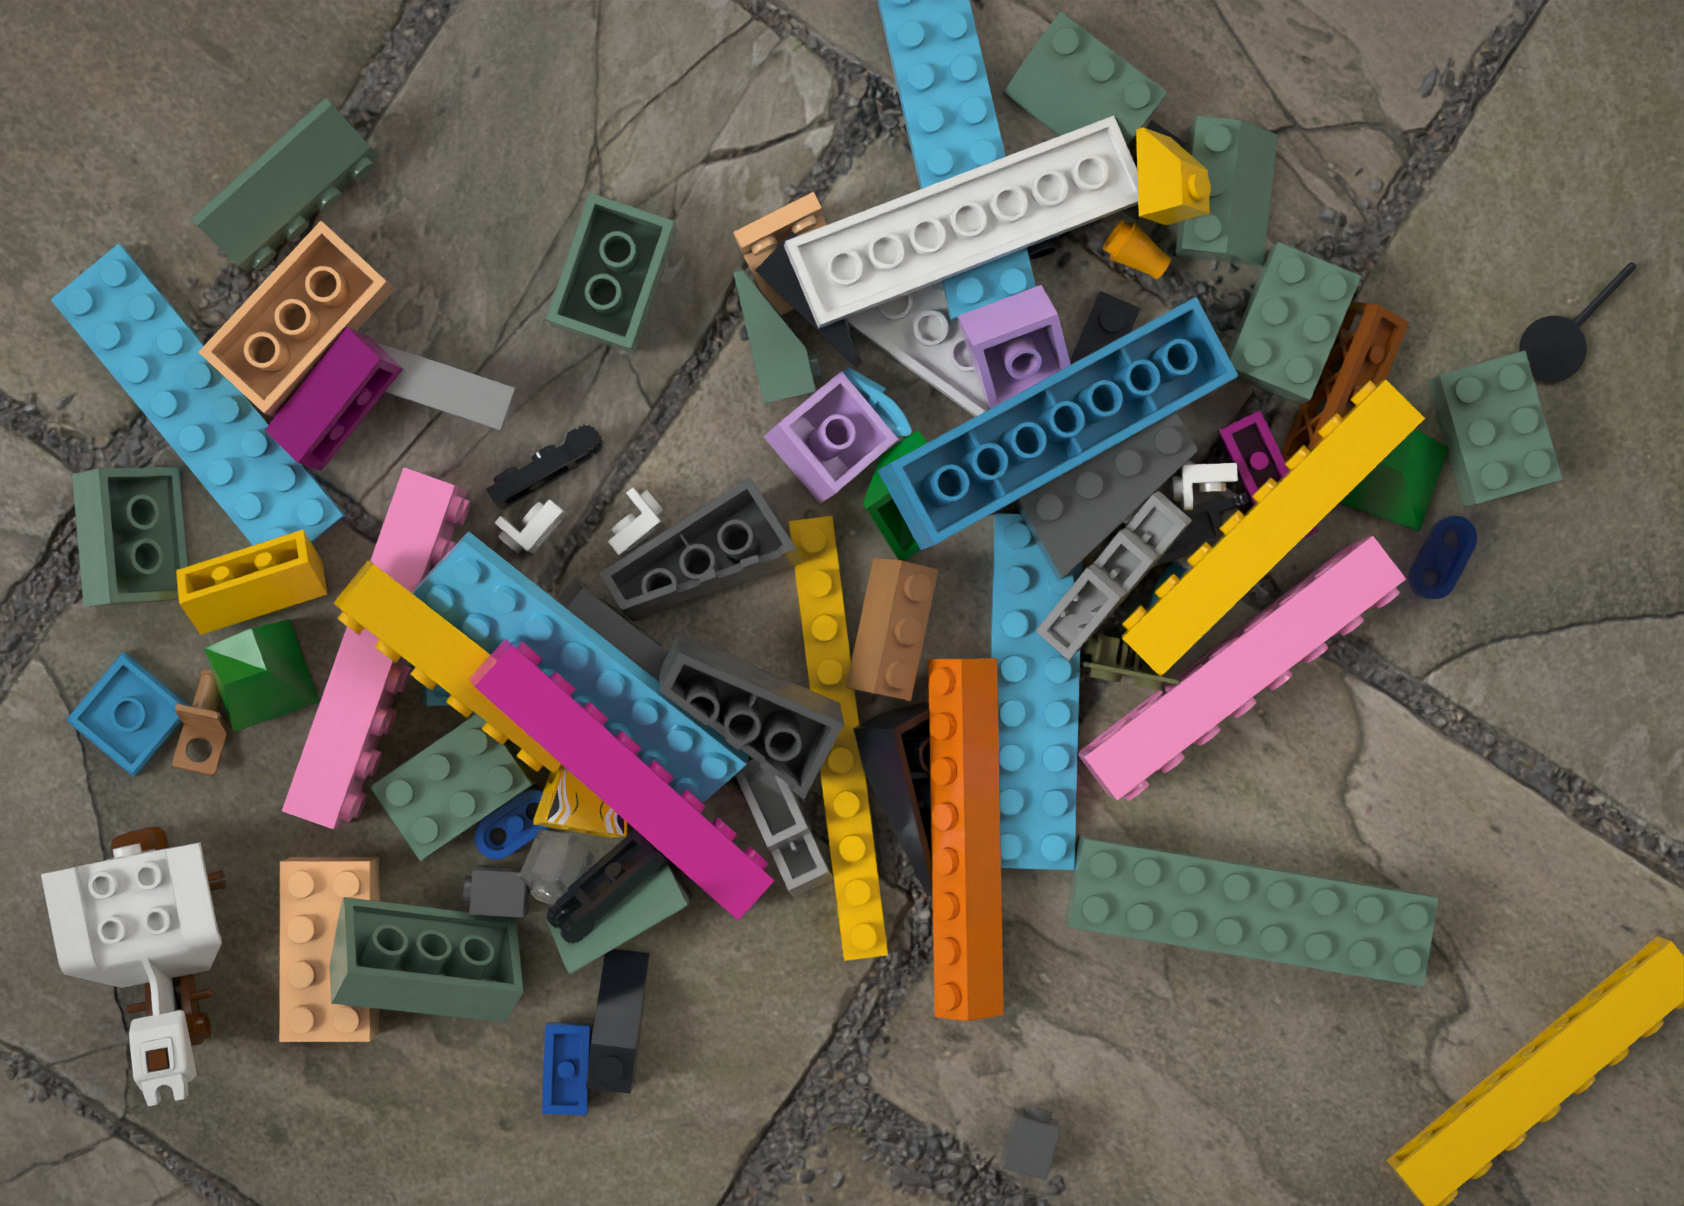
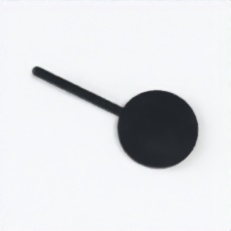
(1557, 344)

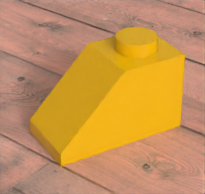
(1169, 180)

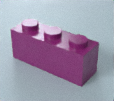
(333, 399)
(1256, 454)

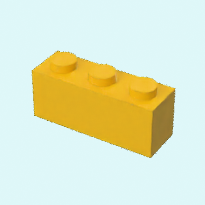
(251, 582)

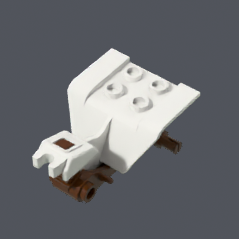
(139, 923)

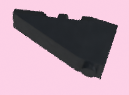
(897, 764)

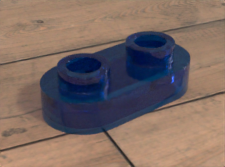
(1442, 559)

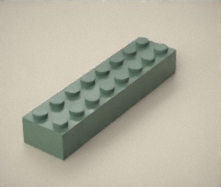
(1251, 910)

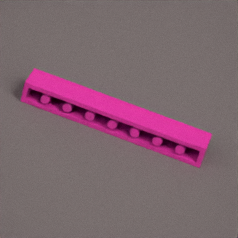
(621, 778)

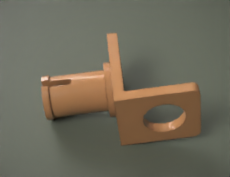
(202, 722)

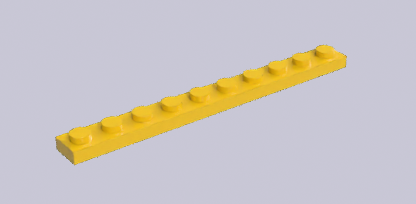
(842, 770)

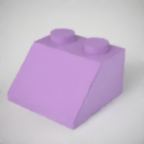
(1014, 343)
(830, 438)

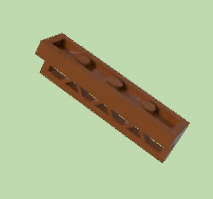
(1367, 357)

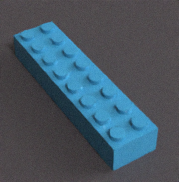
(1057, 424)

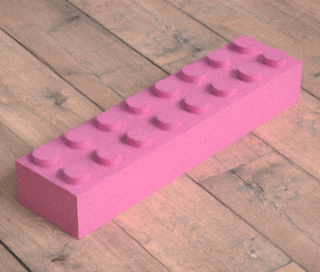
(1241, 666)
(364, 680)

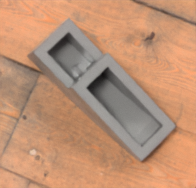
(784, 829)

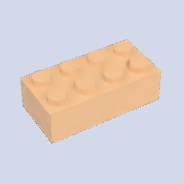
(296, 318)
(308, 923)

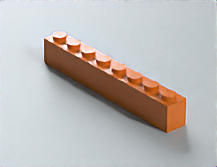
(965, 838)

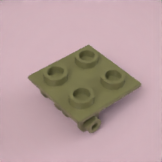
(1103, 665)

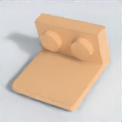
(767, 233)

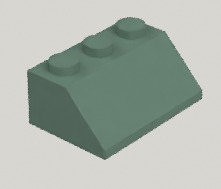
(1079, 81)
(1241, 180)
(129, 534)
(645, 906)

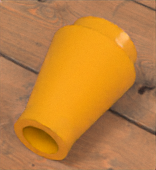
(1135, 249)

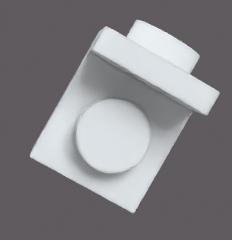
(1208, 476)
(539, 523)
(632, 530)

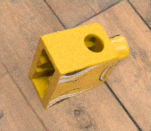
(575, 808)

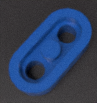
(516, 822)

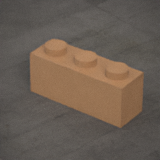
(892, 628)

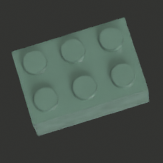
(612, 273)
(1291, 323)
(1494, 429)
(452, 786)

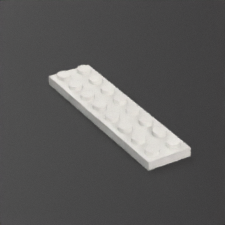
(964, 221)

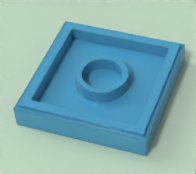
(128, 714)

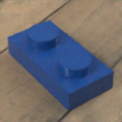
(566, 1068)

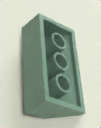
(286, 187)
(425, 960)

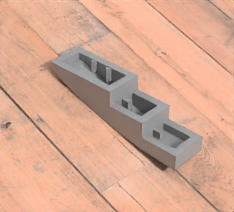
(451, 390)
(1113, 575)

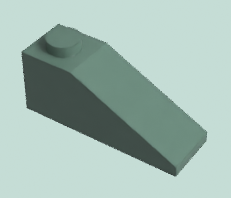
(777, 351)

